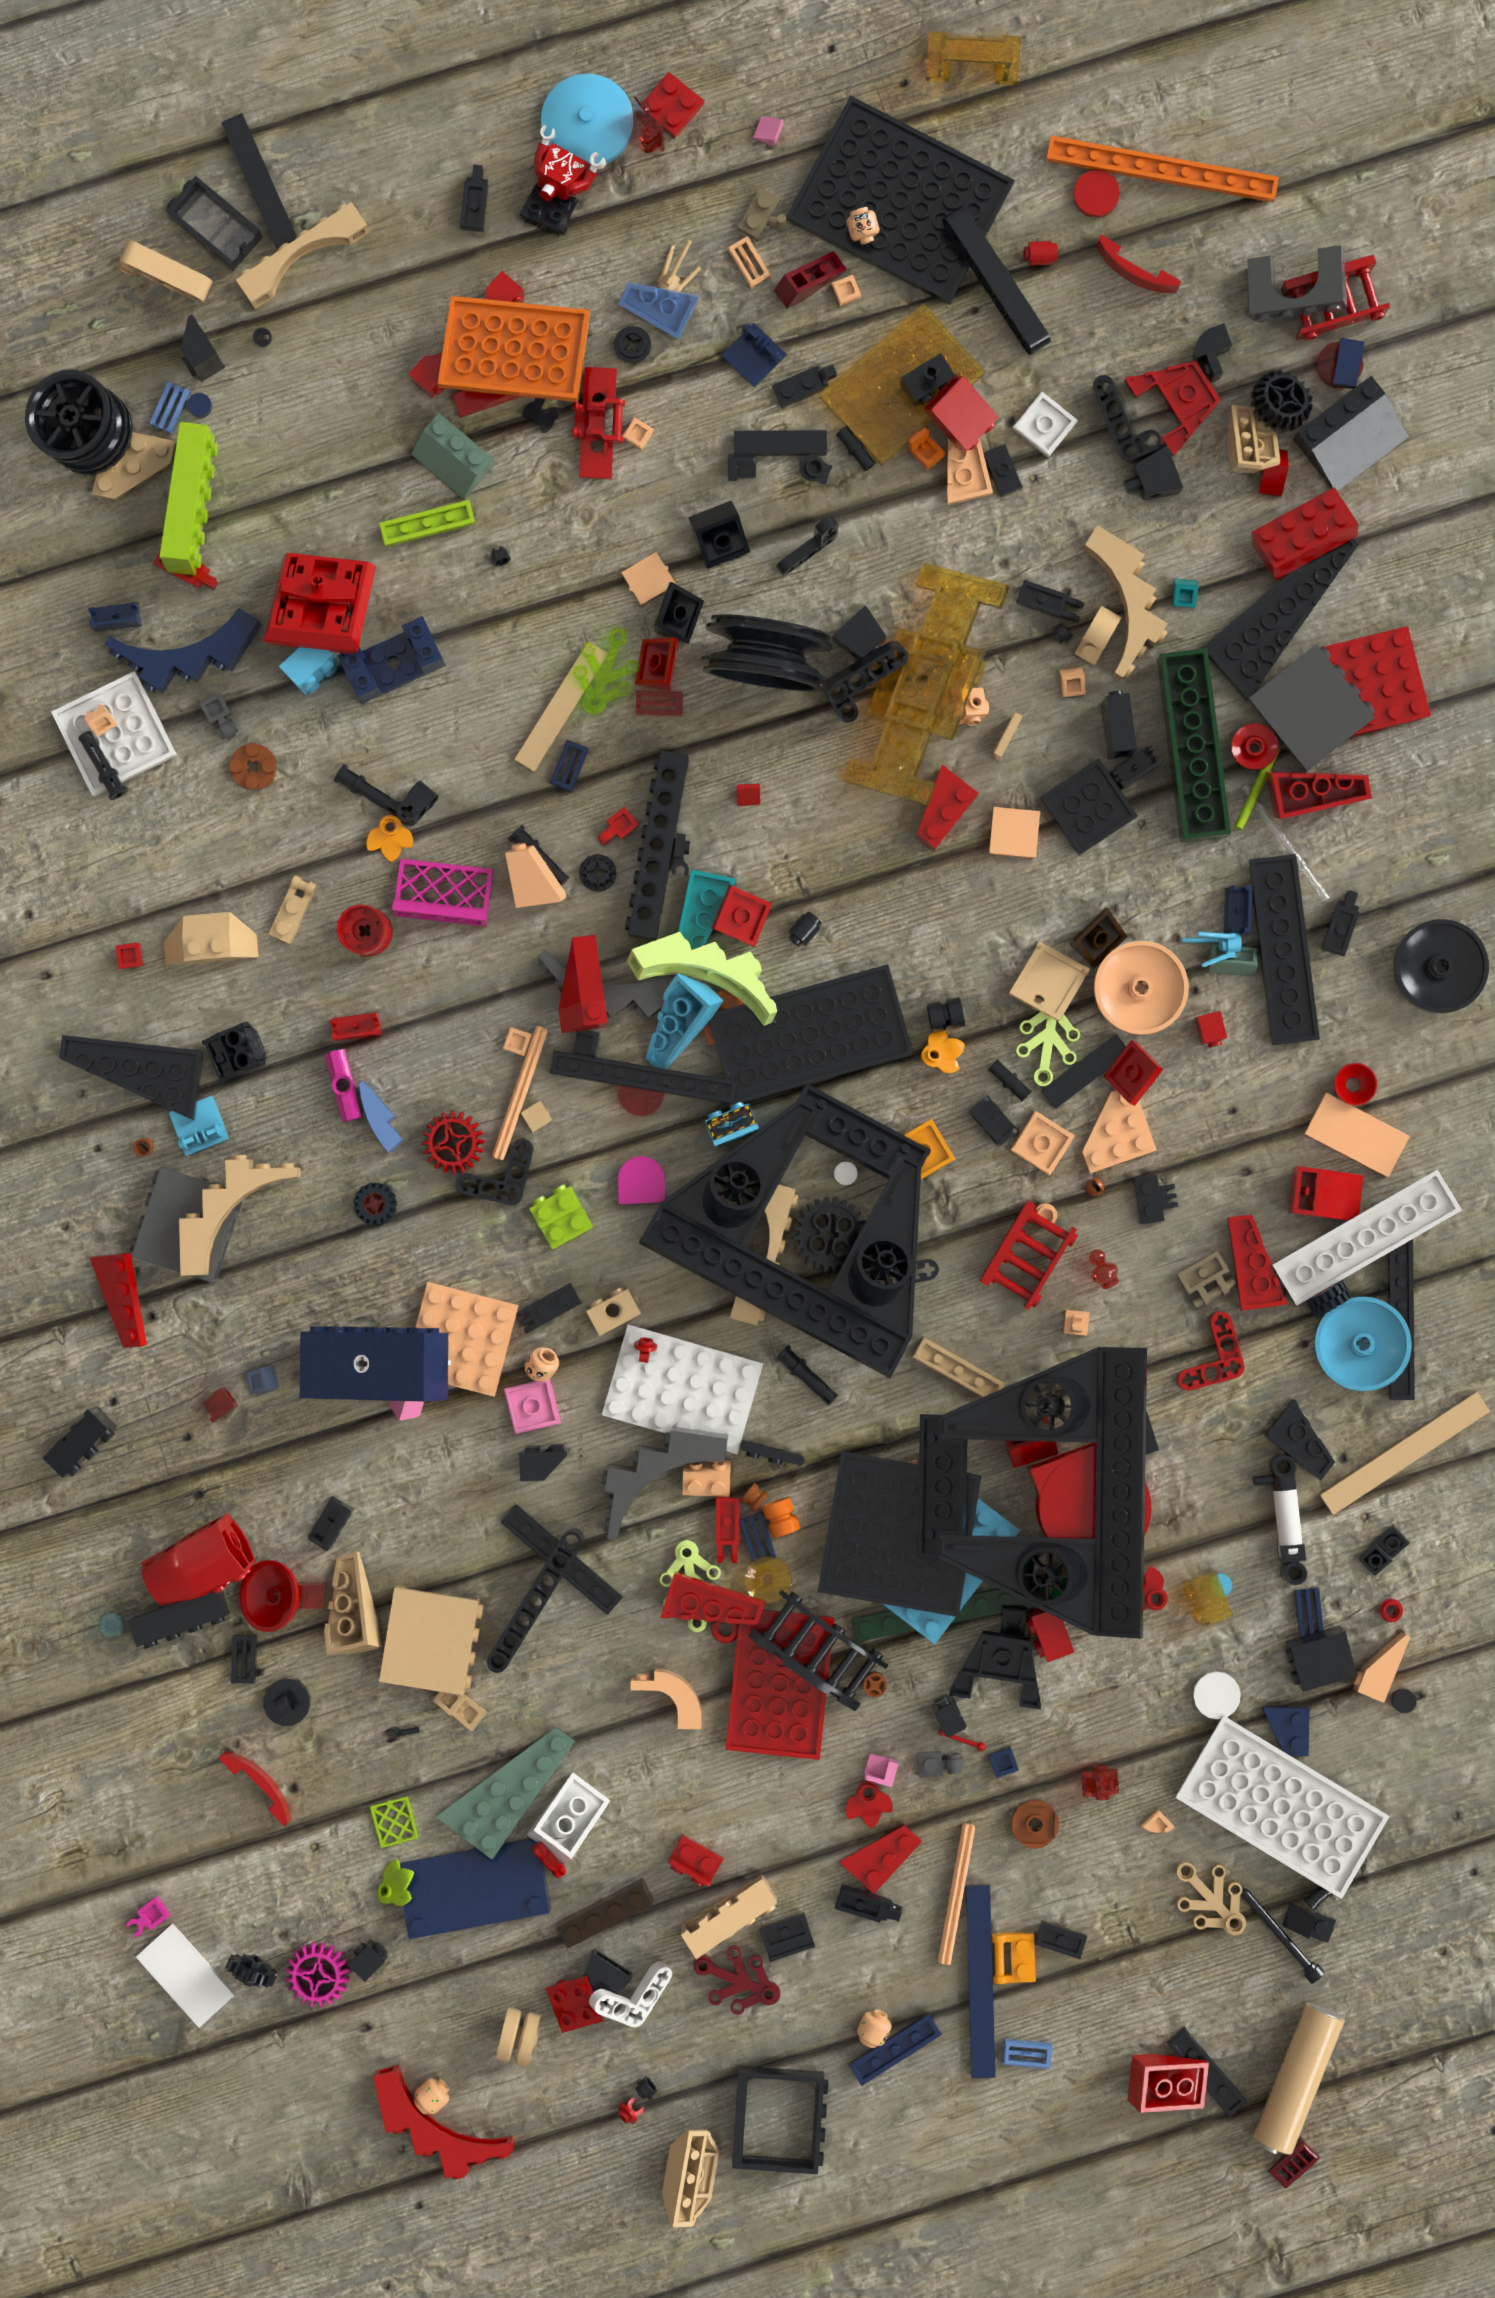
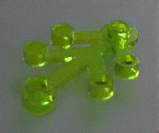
(604, 675)

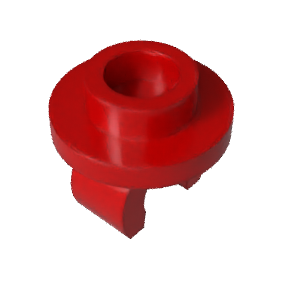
(645, 1346)
(626, 2112)

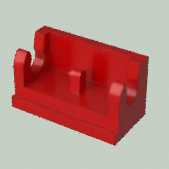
(355, 1027)

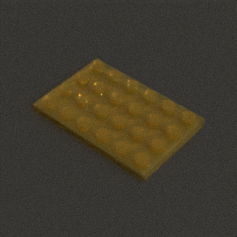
(870, 392)

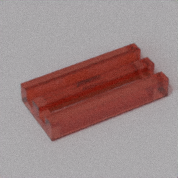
(664, 694)

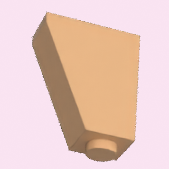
(531, 877)

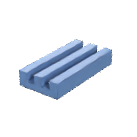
(161, 404)
(1027, 2044)

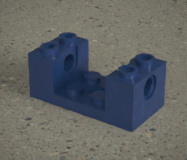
(369, 669)

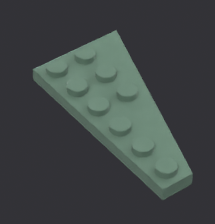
(498, 1803)

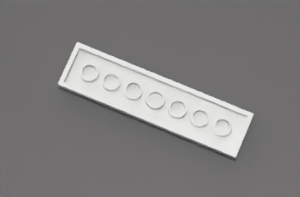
(1367, 1237)

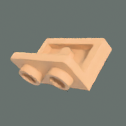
(707, 1478)

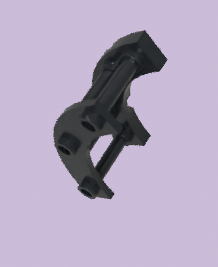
(809, 1670)

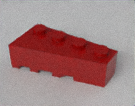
(1310, 791)

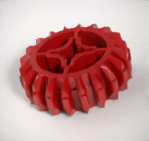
(446, 1123)

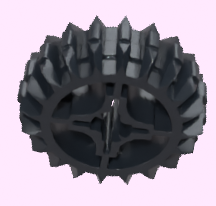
(1281, 413)

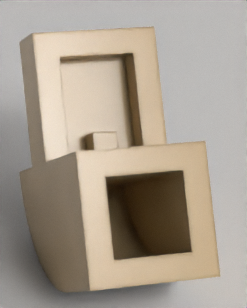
(1098, 635)

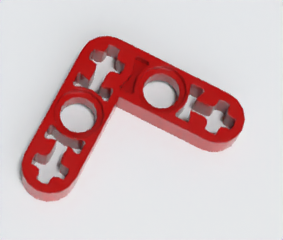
(1224, 1357)

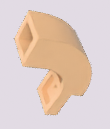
(679, 1690)

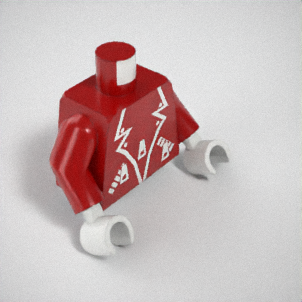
(561, 171)

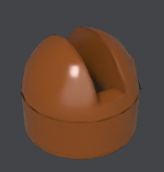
(140, 1149)
(1091, 1190)

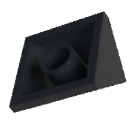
(678, 613)

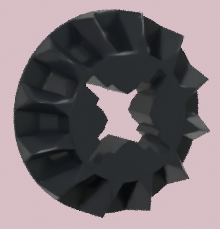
(634, 334)
(589, 880)

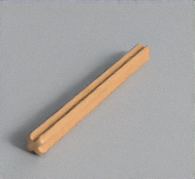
(519, 1093)
(956, 1894)

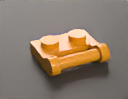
(1021, 1954)

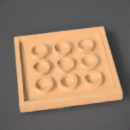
(477, 1334)

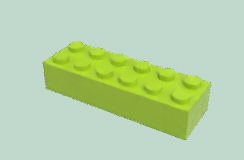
(188, 499)

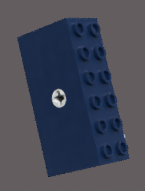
(374, 1363)

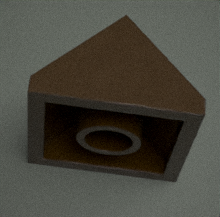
(1099, 938)

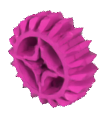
(327, 1975)

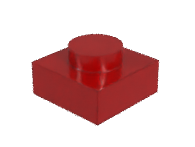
(129, 956)

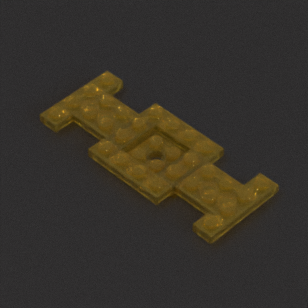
(912, 709)

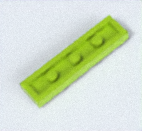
(427, 523)

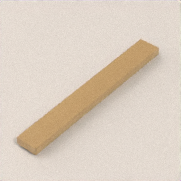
(1404, 1453)

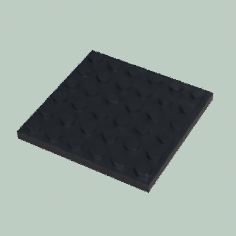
(875, 1534)

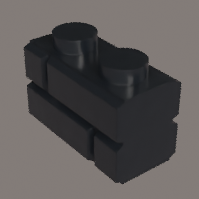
(948, 1715)

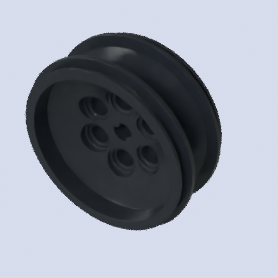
(766, 653)

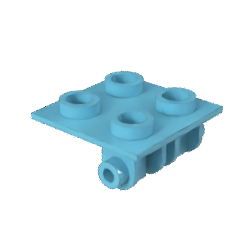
(204, 1131)

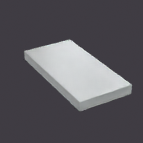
(185, 1975)

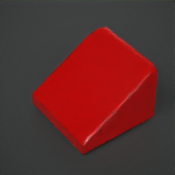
(748, 794)

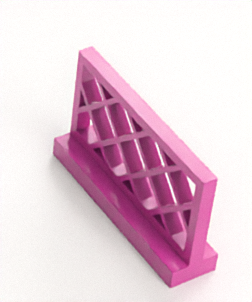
(442, 912)

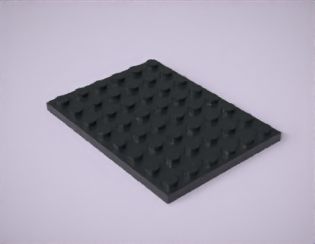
(909, 186)

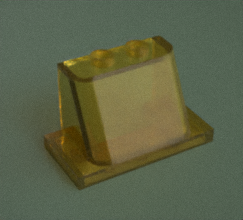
(977, 48)

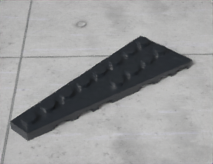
(1262, 632)

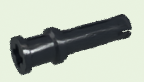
(105, 776)
(359, 785)
(522, 836)
(799, 1368)

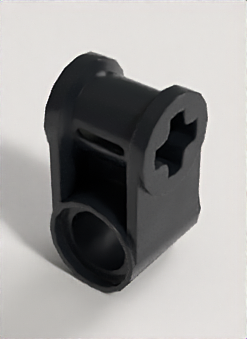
(417, 801)

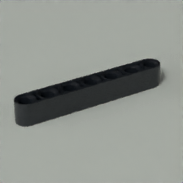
(996, 280)
(527, 1608)

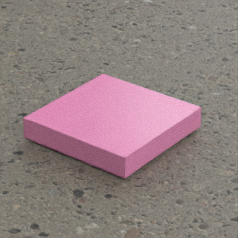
(532, 1406)

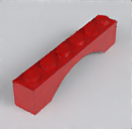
(426, 372)

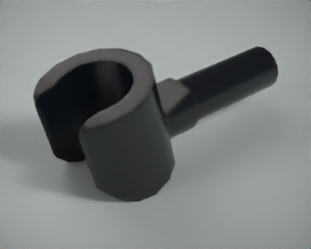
(401, 1732)

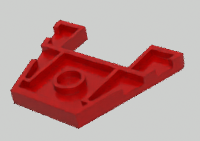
(1186, 394)

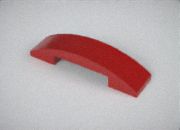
(1163, 283)
(237, 1762)

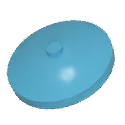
(589, 117)
(1363, 1344)

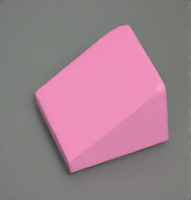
(768, 130)

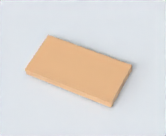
(1356, 1135)

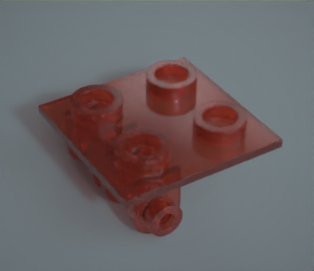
(652, 130)

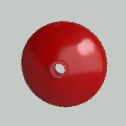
(260, 1596)

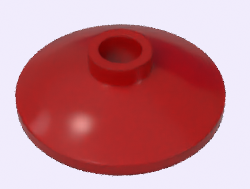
(1256, 735)

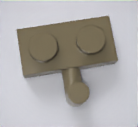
(760, 214)

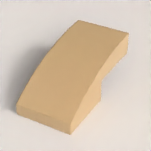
(462, 1708)

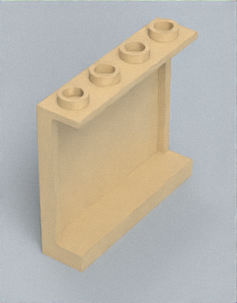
(430, 1641)

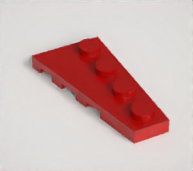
(120, 1292)

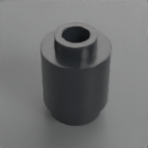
(804, 929)

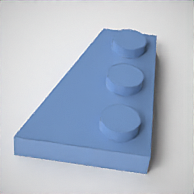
(660, 306)

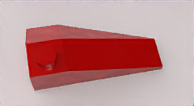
(582, 993)

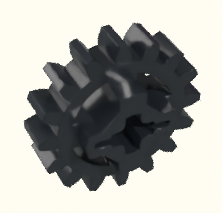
(251, 1970)

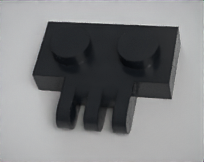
(1152, 1199)

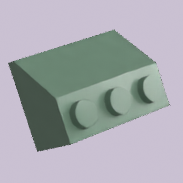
(452, 456)

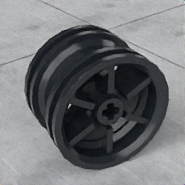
(65, 412)

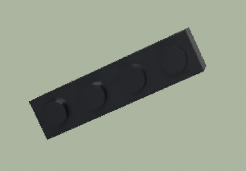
(178, 1617)

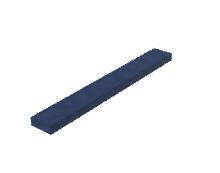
(980, 1981)

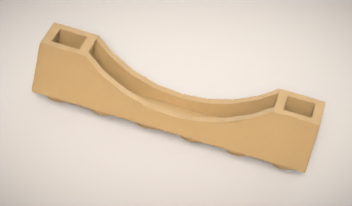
(341, 228)
(778, 1221)

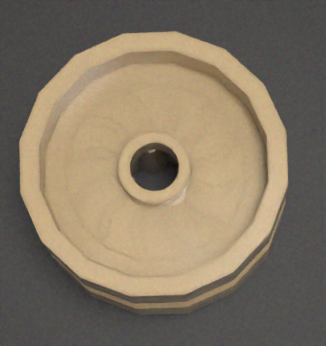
(518, 2037)

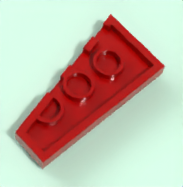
(1253, 1269)
(705, 1601)

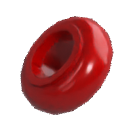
(724, 1638)

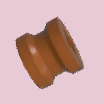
(754, 1497)
(877, 1687)

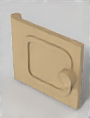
(1050, 977)

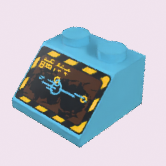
(732, 1124)

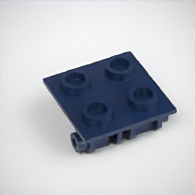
(754, 354)

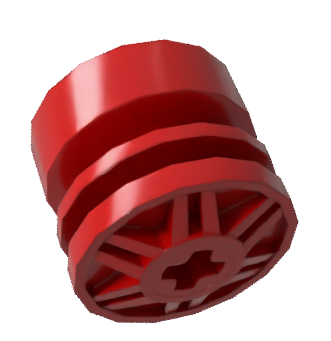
(351, 933)

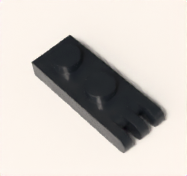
(549, 1307)
(775, 1455)

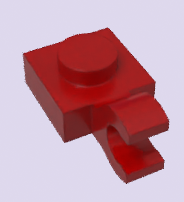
(619, 824)

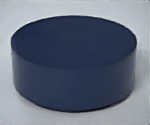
(199, 405)

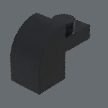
(1209, 346)

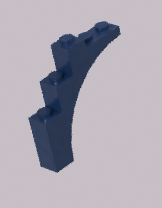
(223, 646)

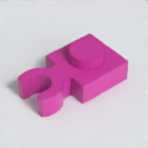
(150, 1914)

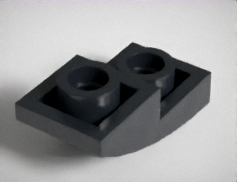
(1383, 1549)

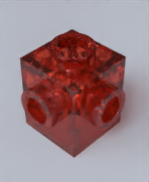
(1100, 1782)

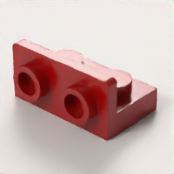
(695, 1861)

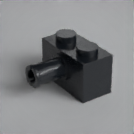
(926, 380)

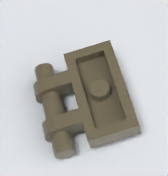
(1202, 1273)

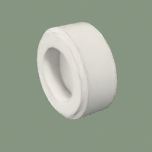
(845, 1173)

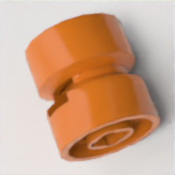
(781, 1517)

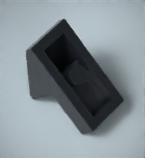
(1308, 1923)

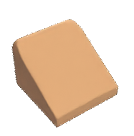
(1072, 682)

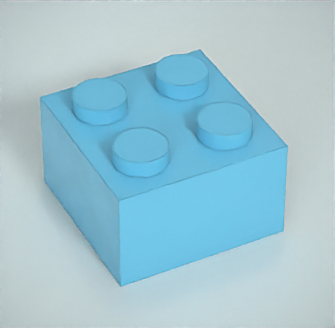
(308, 667)

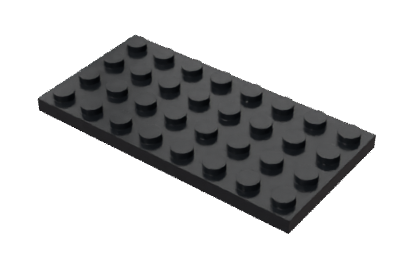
(813, 1035)

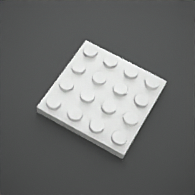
(130, 746)

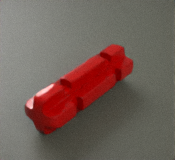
(548, 1860)

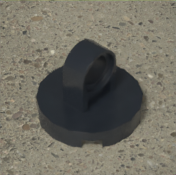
(287, 1702)

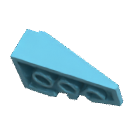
(684, 1013)

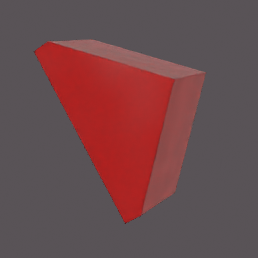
(1273, 479)

